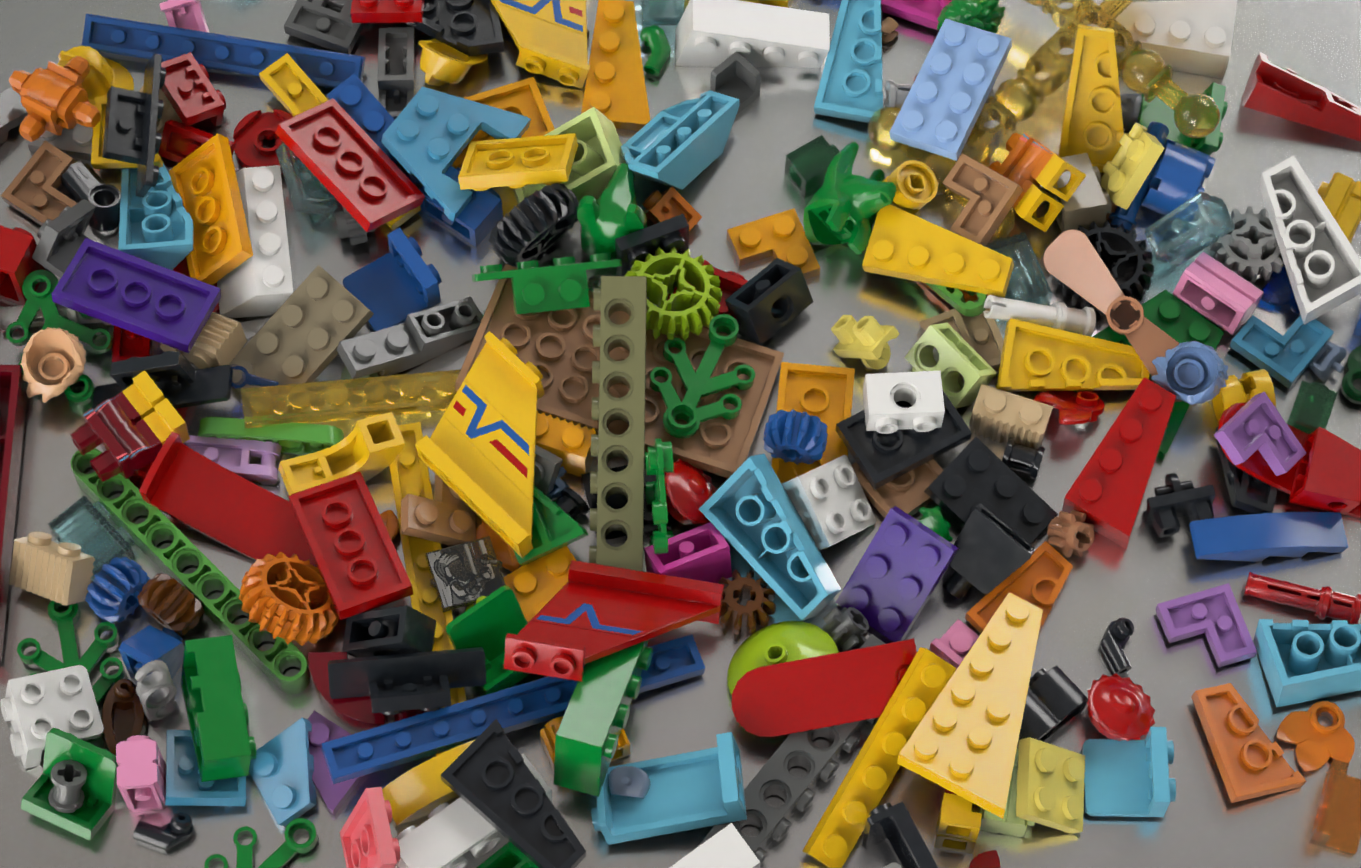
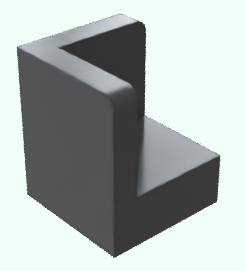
(737, 79)

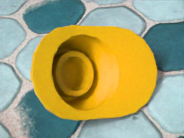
(445, 63)
(102, 72)

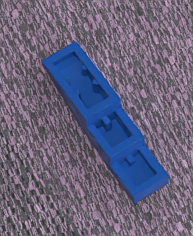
(1268, 534)

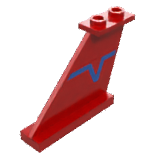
(604, 613)

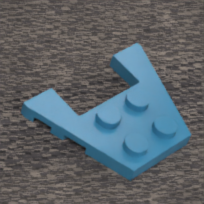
(436, 131)

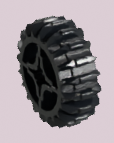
(535, 224)
(1121, 256)

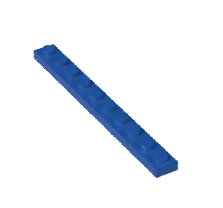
(466, 721)

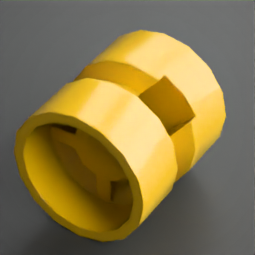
(914, 185)
(1243, 390)

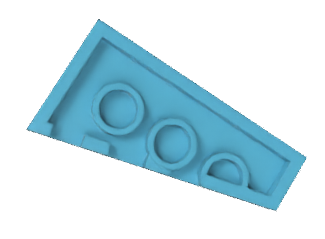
(854, 65)

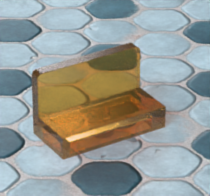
(1338, 811)

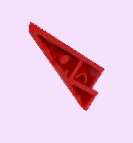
(1300, 101)

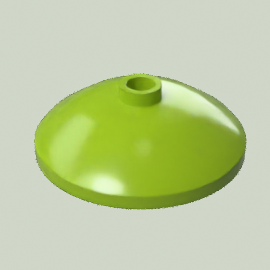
(787, 638)

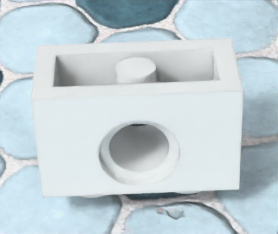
(919, 388)

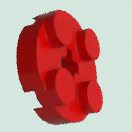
(251, 132)

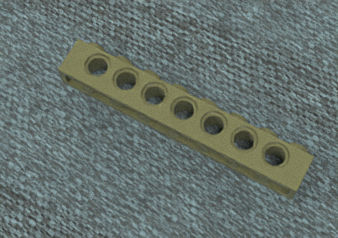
(630, 296)

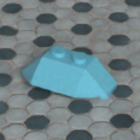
(682, 139)

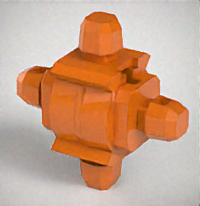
(54, 98)

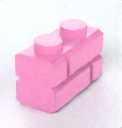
(1218, 293)
(141, 774)

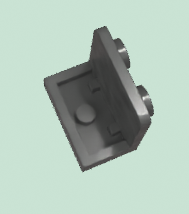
(63, 237)

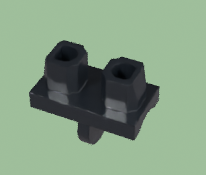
(1175, 501)

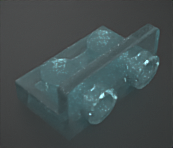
(304, 188)

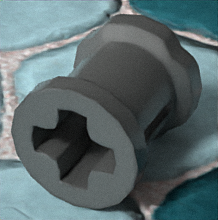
(68, 779)

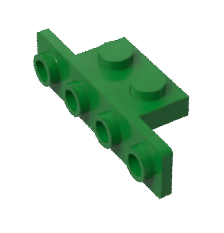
(551, 286)

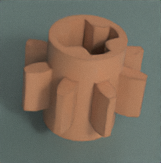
(1070, 533)

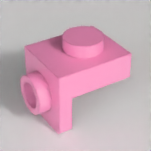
(185, 14)

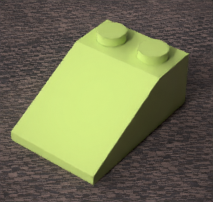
(595, 157)

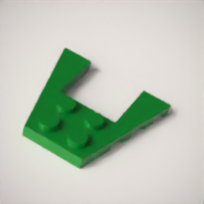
(1182, 325)

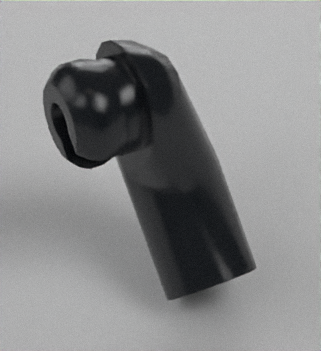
(1114, 642)

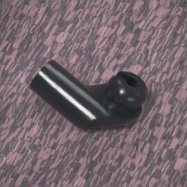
(169, 835)

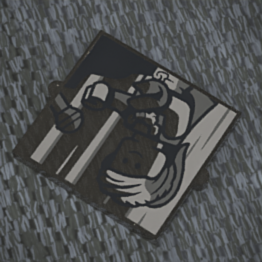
(464, 573)

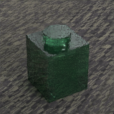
(809, 164)
(1311, 407)

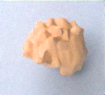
(52, 362)

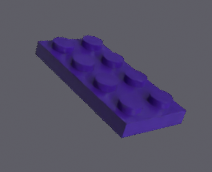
(136, 295)

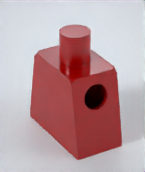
(1327, 474)

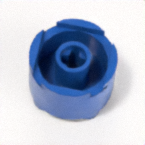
(1176, 177)

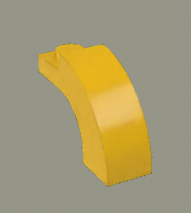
(367, 449)
(421, 788)

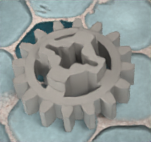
(1248, 245)

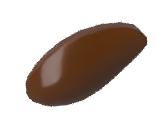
(122, 714)

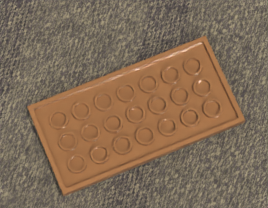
(564, 353)

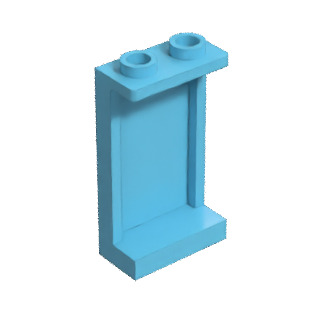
(683, 795)

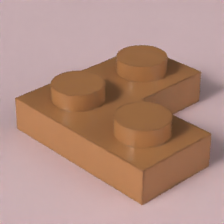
(35, 186)
(988, 197)
(440, 520)

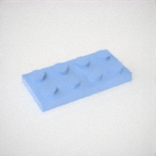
(951, 89)

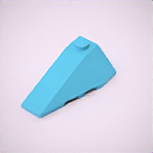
(155, 224)

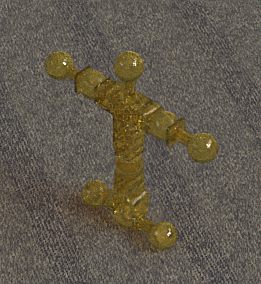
(1019, 97)

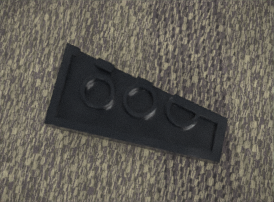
(508, 796)

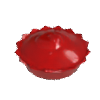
(686, 492)
(1119, 708)

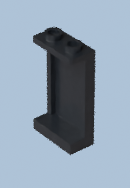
(899, 830)

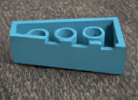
(770, 535)
(1309, 659)

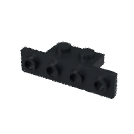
(132, 125)
(173, 376)
(407, 679)

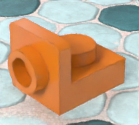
(668, 205)

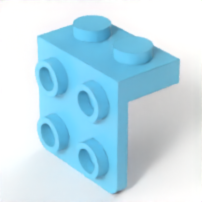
(1129, 776)

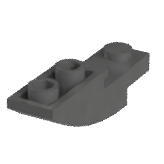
(416, 341)

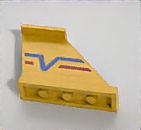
(549, 37)
(489, 442)

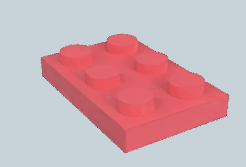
(367, 833)

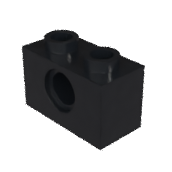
(769, 300)
(388, 632)

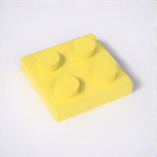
(1050, 785)

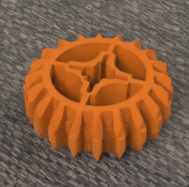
(288, 599)

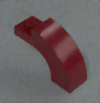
(351, 712)

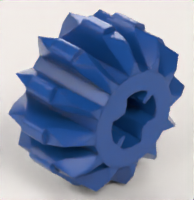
(795, 437)
(116, 589)

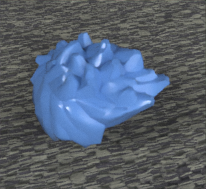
(1191, 372)

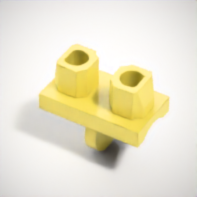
(864, 340)

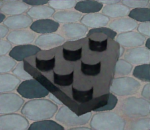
(463, 25)

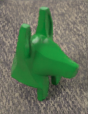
(846, 203)
(610, 215)

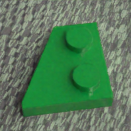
(550, 528)

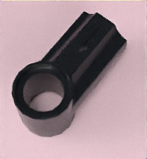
(86, 184)

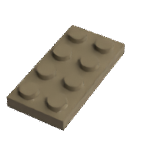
(303, 332)

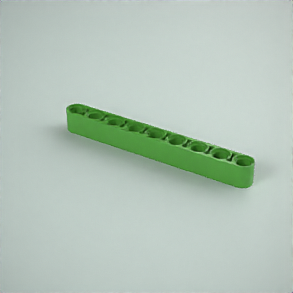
(200, 582)

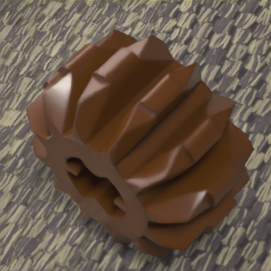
(170, 604)
(757, 607)

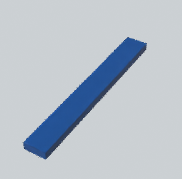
(215, 50)

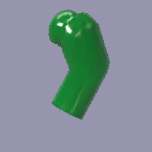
(660, 49)

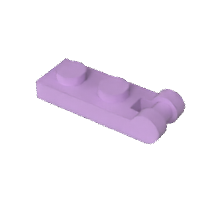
(236, 456)

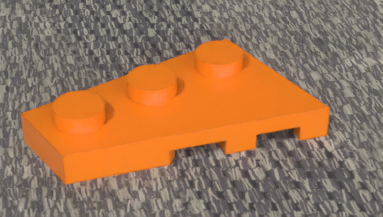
(1036, 581)
(1242, 751)

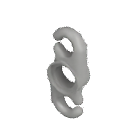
(156, 690)

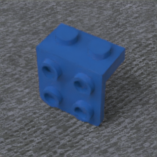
(395, 283)

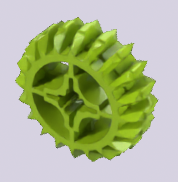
(686, 309)

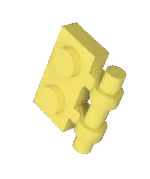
(1131, 165)

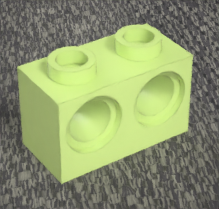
(954, 358)

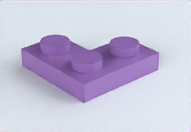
(1261, 428)
(1211, 613)

